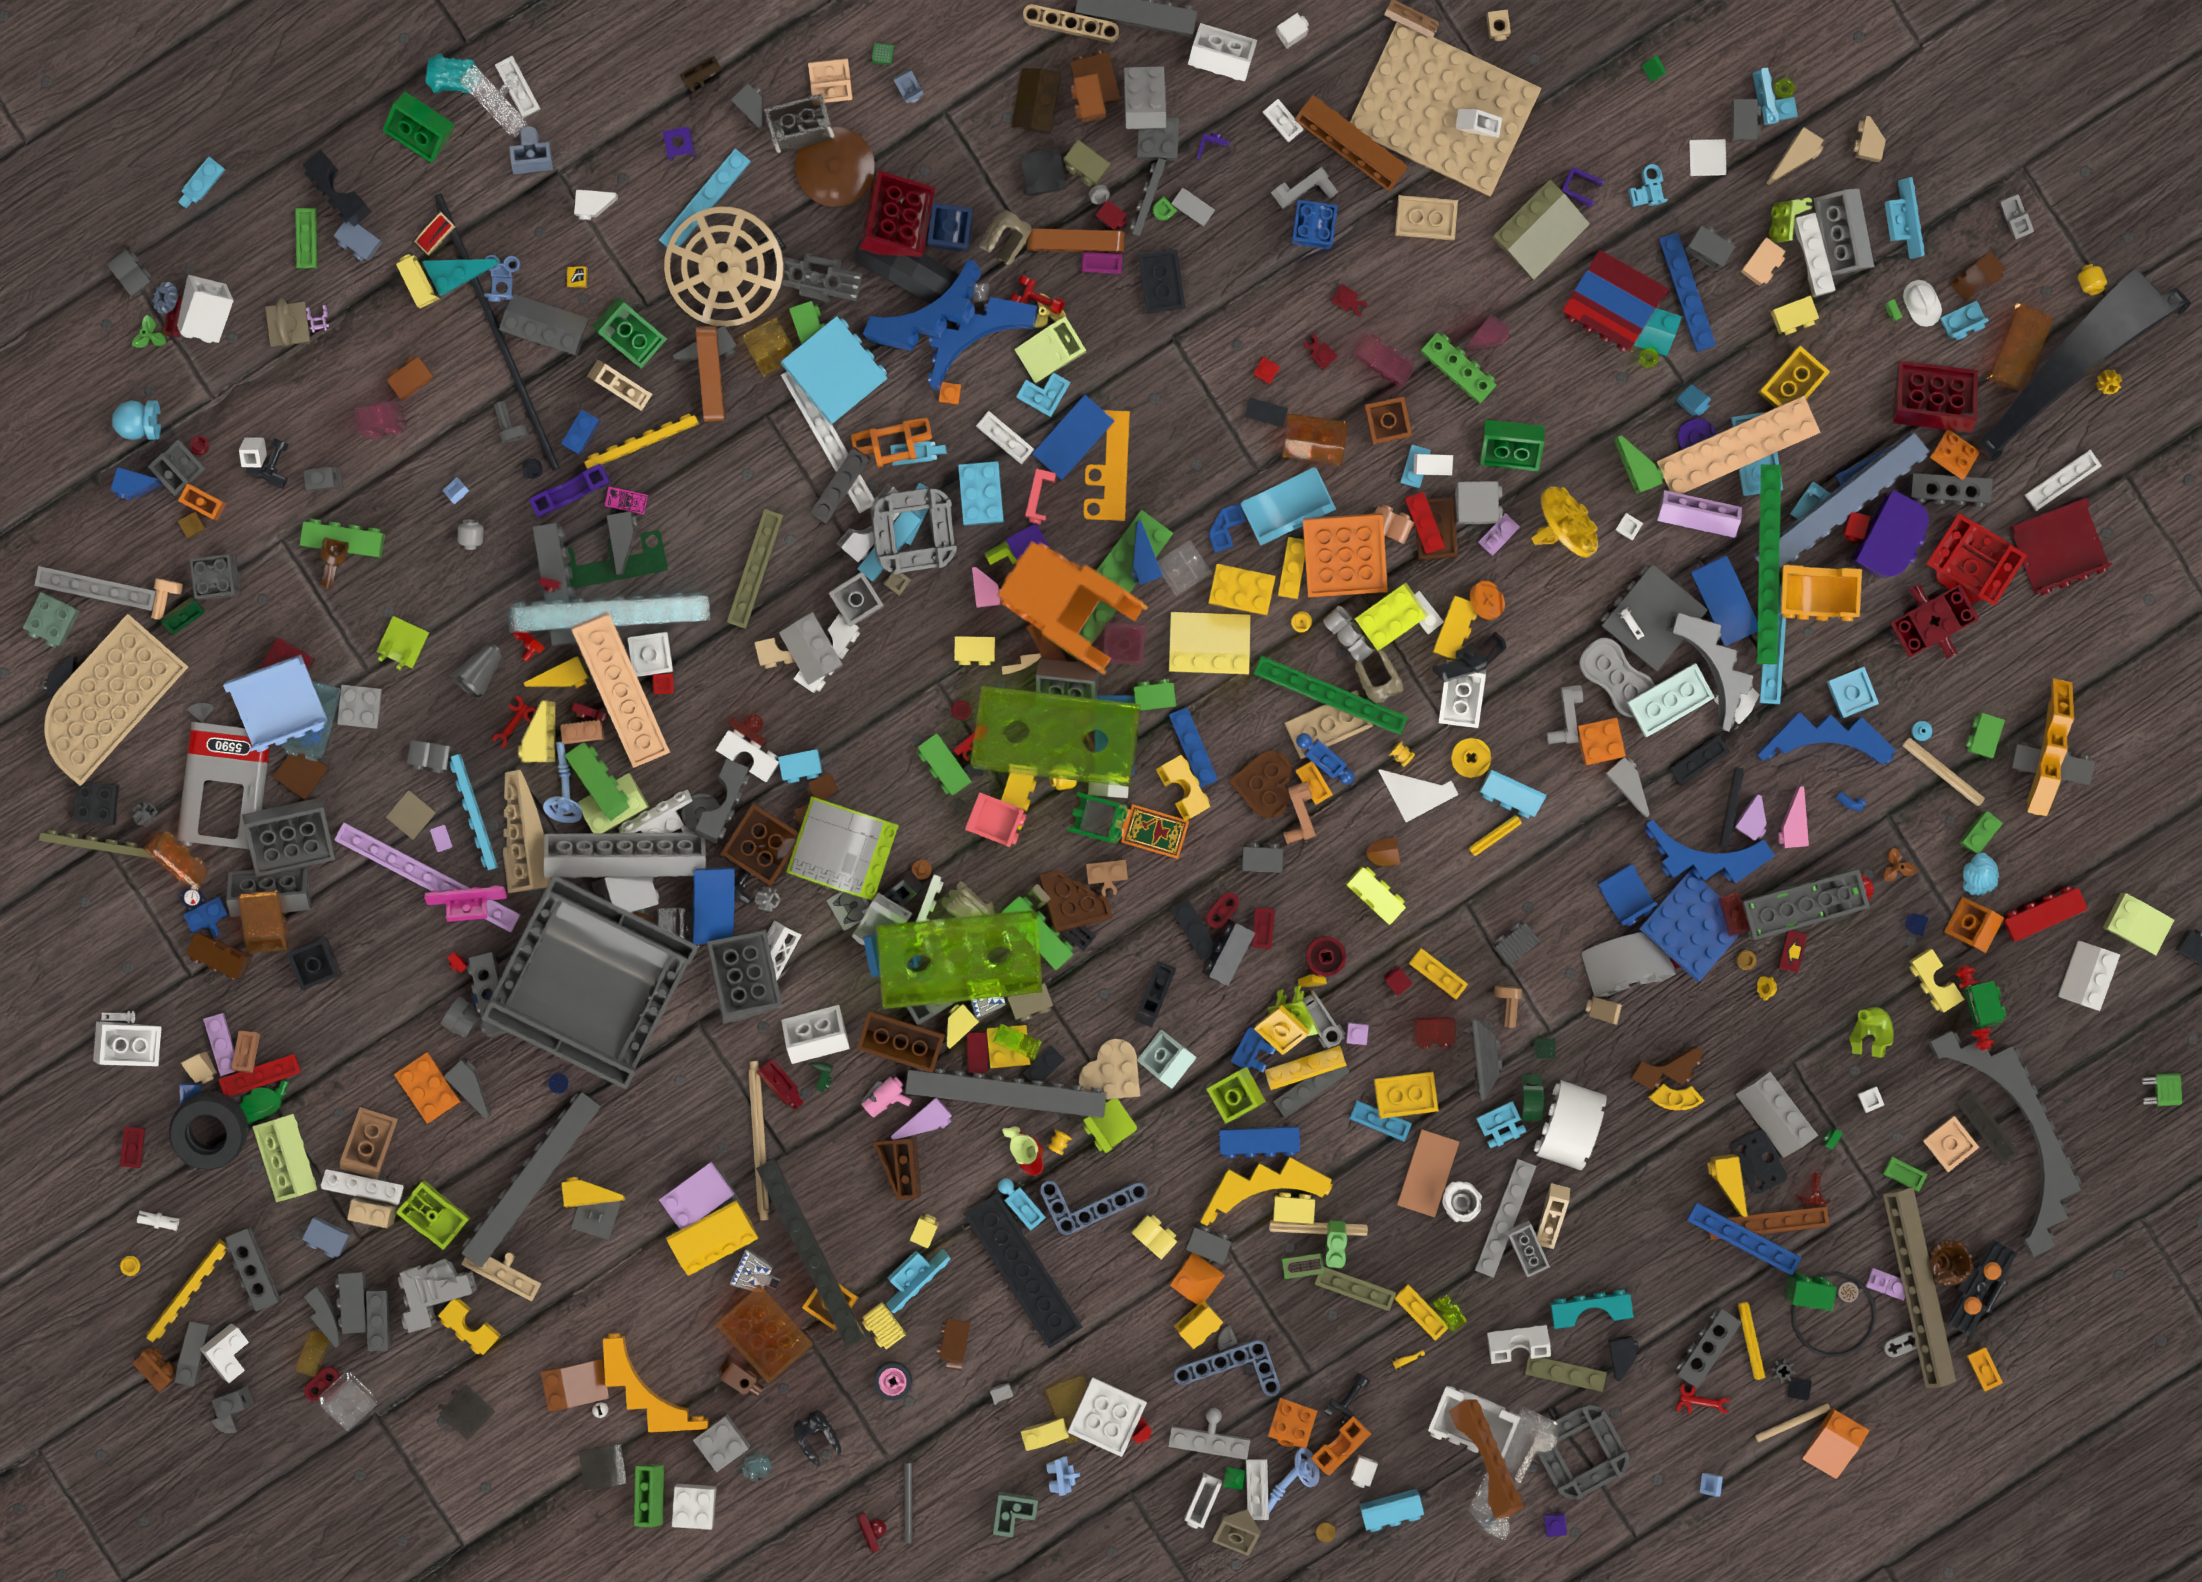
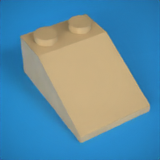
(1801, 150)

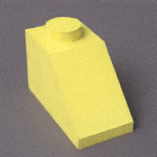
(959, 1023)
(1044, 1434)

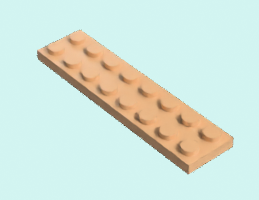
(1739, 446)
(620, 689)

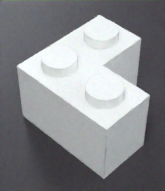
(221, 1350)

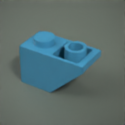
(1693, 401)

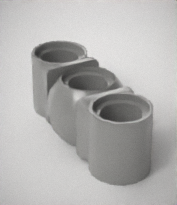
(1349, 633)

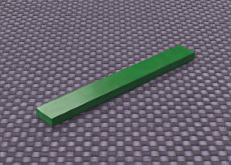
(1330, 695)

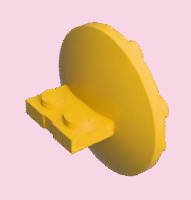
(1566, 523)

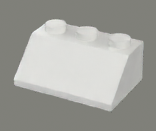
(1222, 52)
(2088, 975)
(815, 1034)

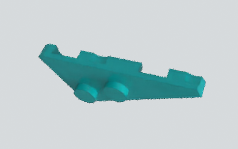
(453, 273)

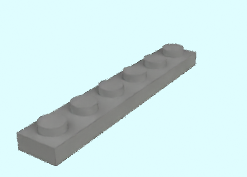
(95, 588)
(1505, 1217)

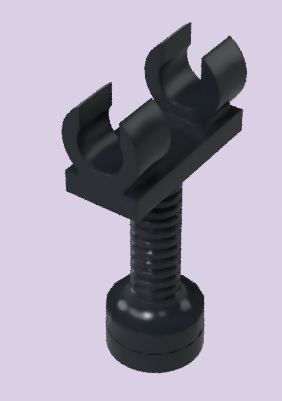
(1360, 1382)

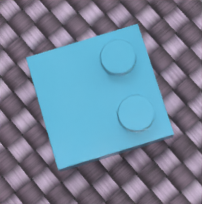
(1852, 692)

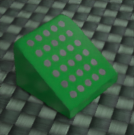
(882, 54)

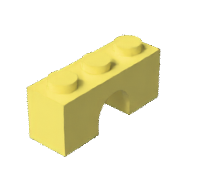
(1925, 966)

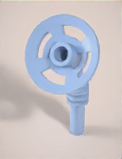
(564, 803)
(1301, 1469)

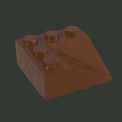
(761, 844)

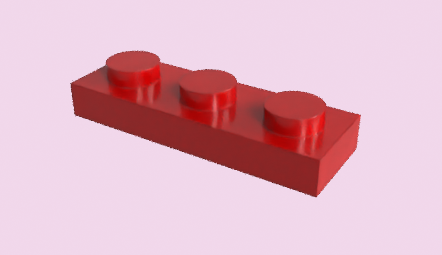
(1424, 523)

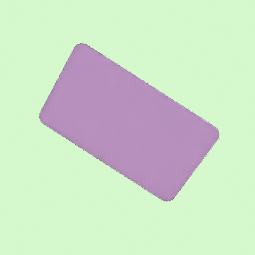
(441, 838)

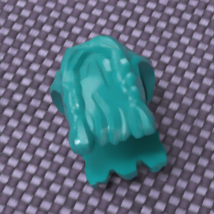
(446, 72)

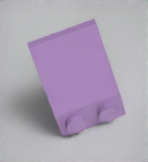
(696, 1196)

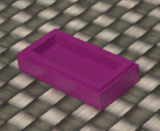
(1101, 262)

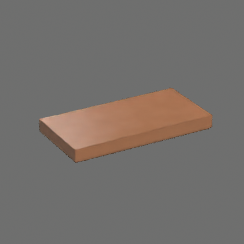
(1428, 1173)

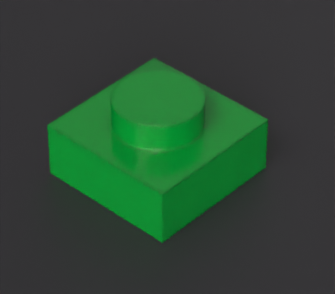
(1831, 1138)

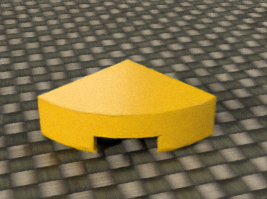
(1312, 981)

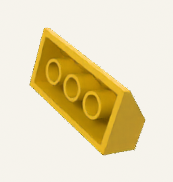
(712, 1238)

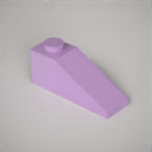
(928, 1119)

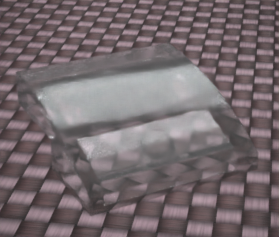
(1183, 568)

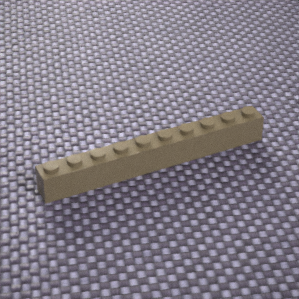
(1919, 1287)

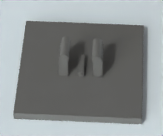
(596, 1219)

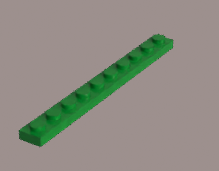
(1769, 563)

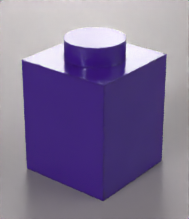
(1554, 1524)

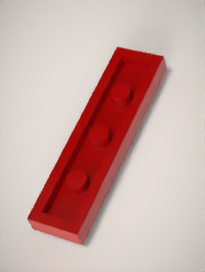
(261, 1075)

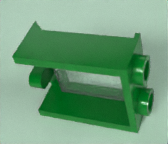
(1099, 818)

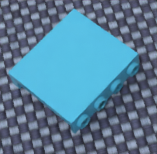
(834, 369)

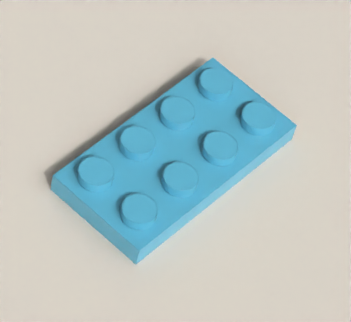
(1751, 473)

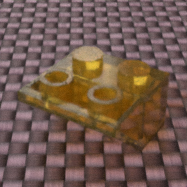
(768, 346)

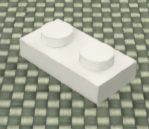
(1283, 120)
(1433, 620)

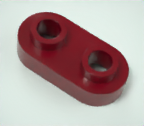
(1223, 910)
(321, 1382)

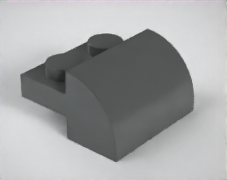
(177, 467)

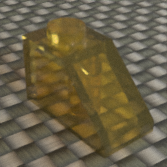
(312, 1354)

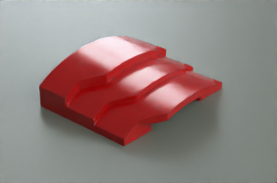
(1975, 560)

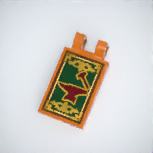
(1154, 831)

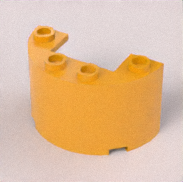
(1820, 593)

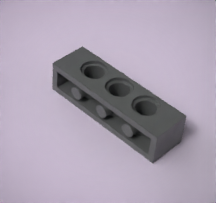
(1981, 486)
(477, 966)
(247, 1239)
(1696, 1375)

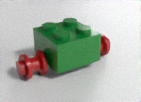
(1983, 1005)

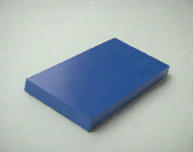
(1073, 437)

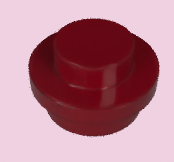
(199, 445)
(961, 710)

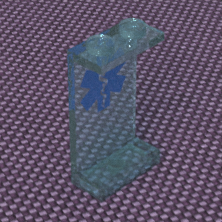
(315, 743)

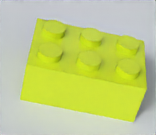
(1391, 616)

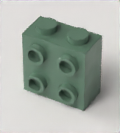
(51, 620)

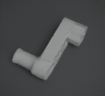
(1286, 196)
(1569, 696)

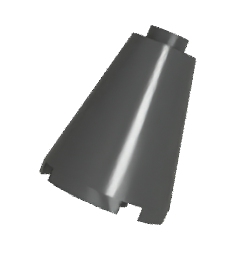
(478, 671)

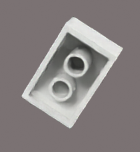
(1462, 700)
(126, 1044)

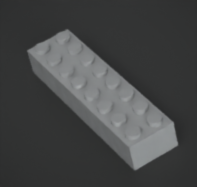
(623, 854)

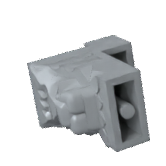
(429, 1287)

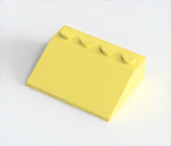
(1209, 643)
(539, 739)

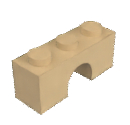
(770, 654)

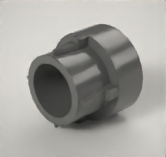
(461, 1018)

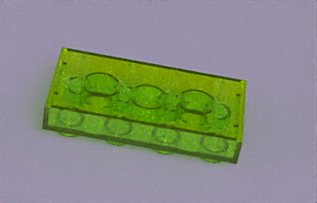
(1056, 736)
(959, 959)

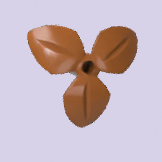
(1905, 868)

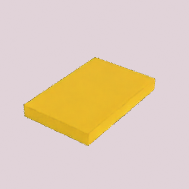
(1406, 1095)

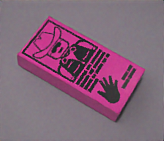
(626, 500)

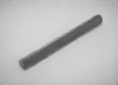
(908, 1502)

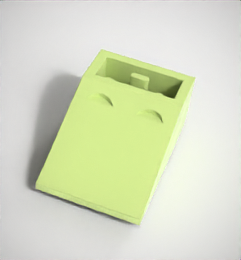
(1050, 350)

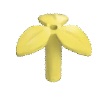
(1044, 313)

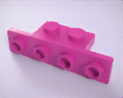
(467, 903)

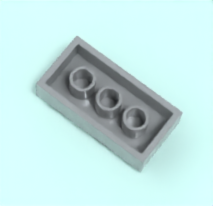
(1528, 1249)

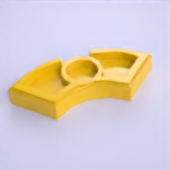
(1676, 1099)

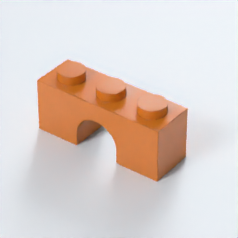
(1333, 1455)

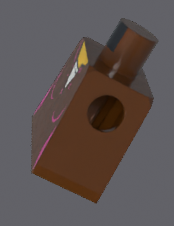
(734, 1371)

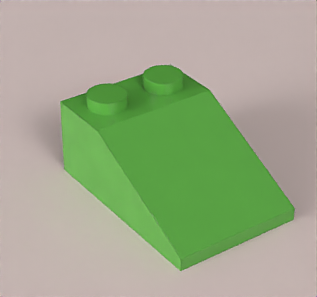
(1639, 468)

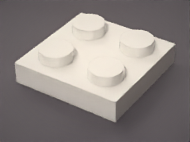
(650, 654)

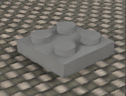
(359, 706)

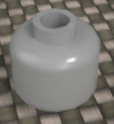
(470, 534)

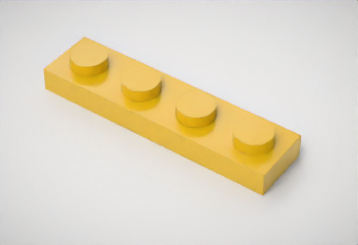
(1305, 1067)

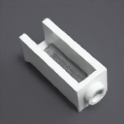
(1202, 1501)

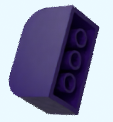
(1892, 536)

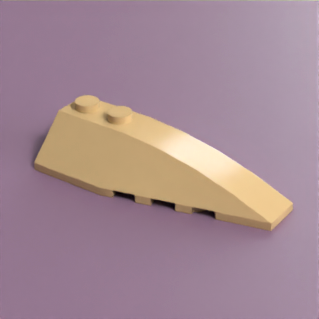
(524, 836)

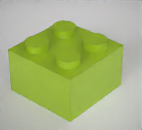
(1236, 1095)

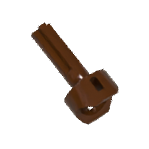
(333, 553)

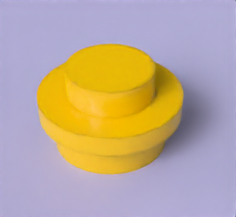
(130, 1265)

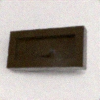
(705, 69)

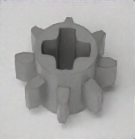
(767, 898)

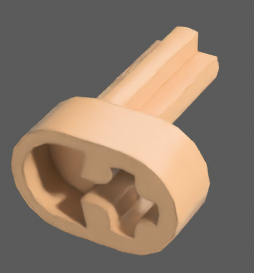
(163, 587)

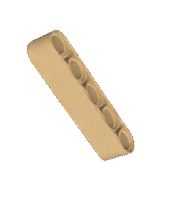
(1078, 30)

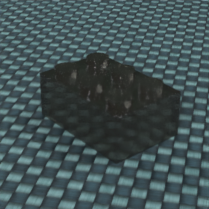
(799, 123)

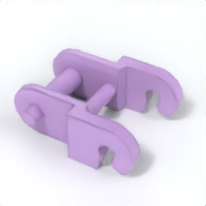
(313, 327)

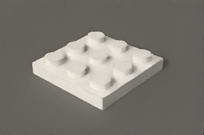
(1107, 1417)

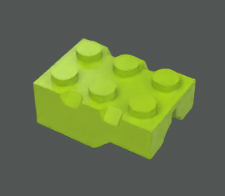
(433, 1215)

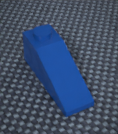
(1144, 560)

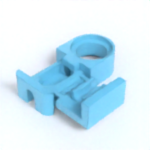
(1652, 192)

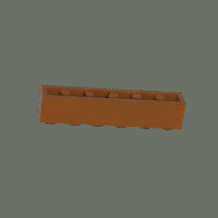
(1351, 143)

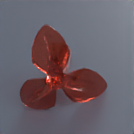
(1816, 1197)

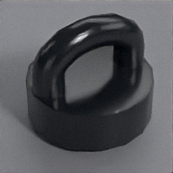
(532, 468)

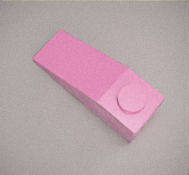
(1794, 826)

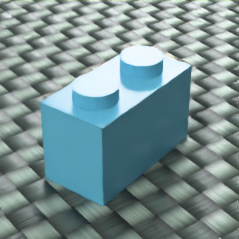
(800, 765)

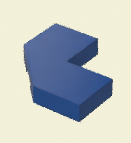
(1219, 532)

